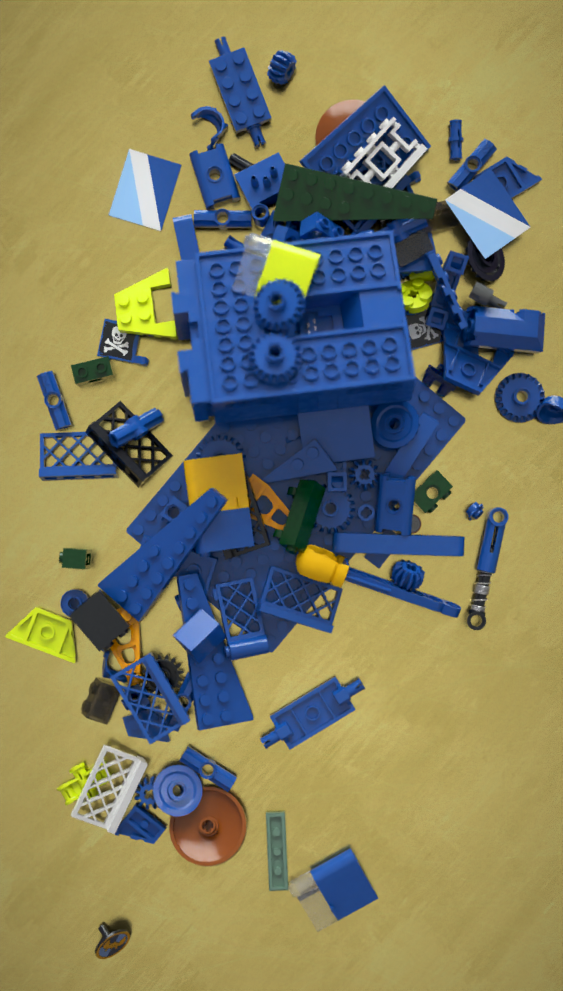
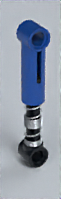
(487, 566)

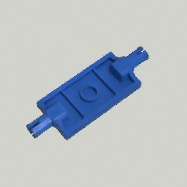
(240, 91)
(312, 713)

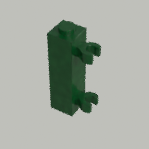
(301, 516)

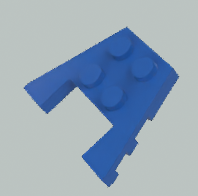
(466, 368)

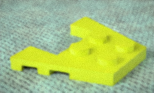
(136, 308)

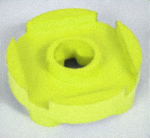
(423, 295)

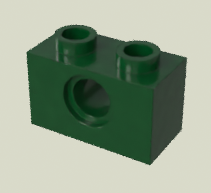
(93, 371)
(442, 487)
(75, 558)

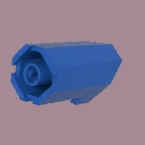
(504, 329)

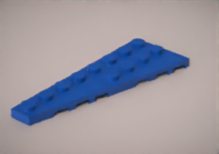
(150, 569)

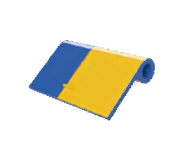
(233, 523)

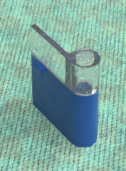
(333, 890)

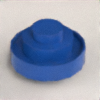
(72, 600)

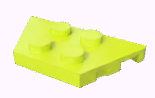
(46, 633)

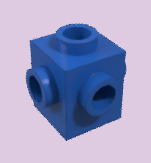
(144, 701)

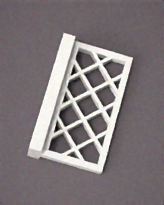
(122, 798)

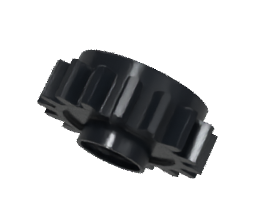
(172, 670)

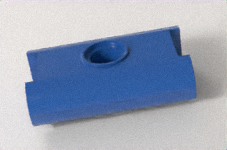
(214, 162)
(401, 491)

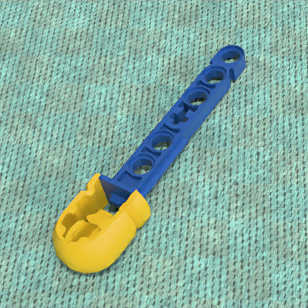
(327, 567)

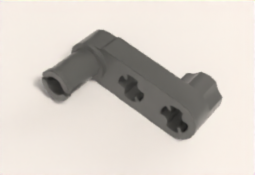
(483, 296)

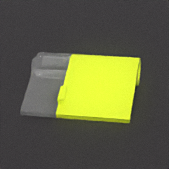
(270, 259)

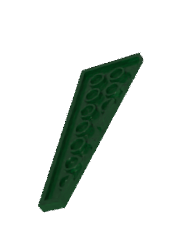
(343, 198)

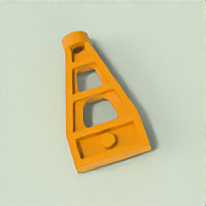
(261, 488)
(134, 643)

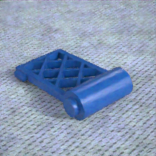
(247, 644)

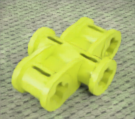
(72, 789)

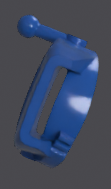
(211, 114)
(107, 672)

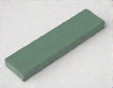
(277, 851)

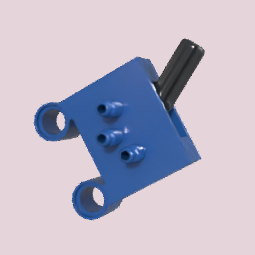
(259, 183)

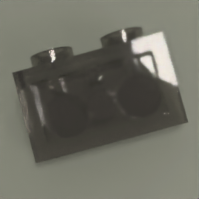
(100, 701)

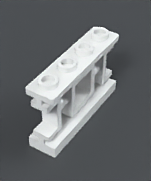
(393, 172)

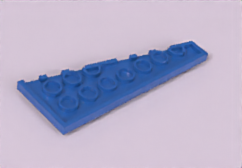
(214, 682)

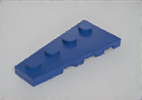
(448, 294)

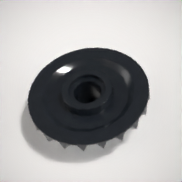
(489, 268)

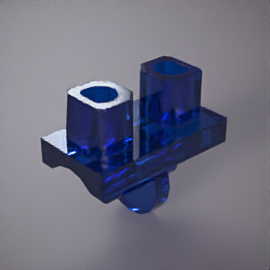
(432, 374)

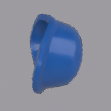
(552, 411)

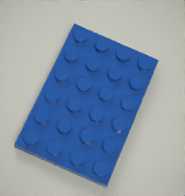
(353, 132)

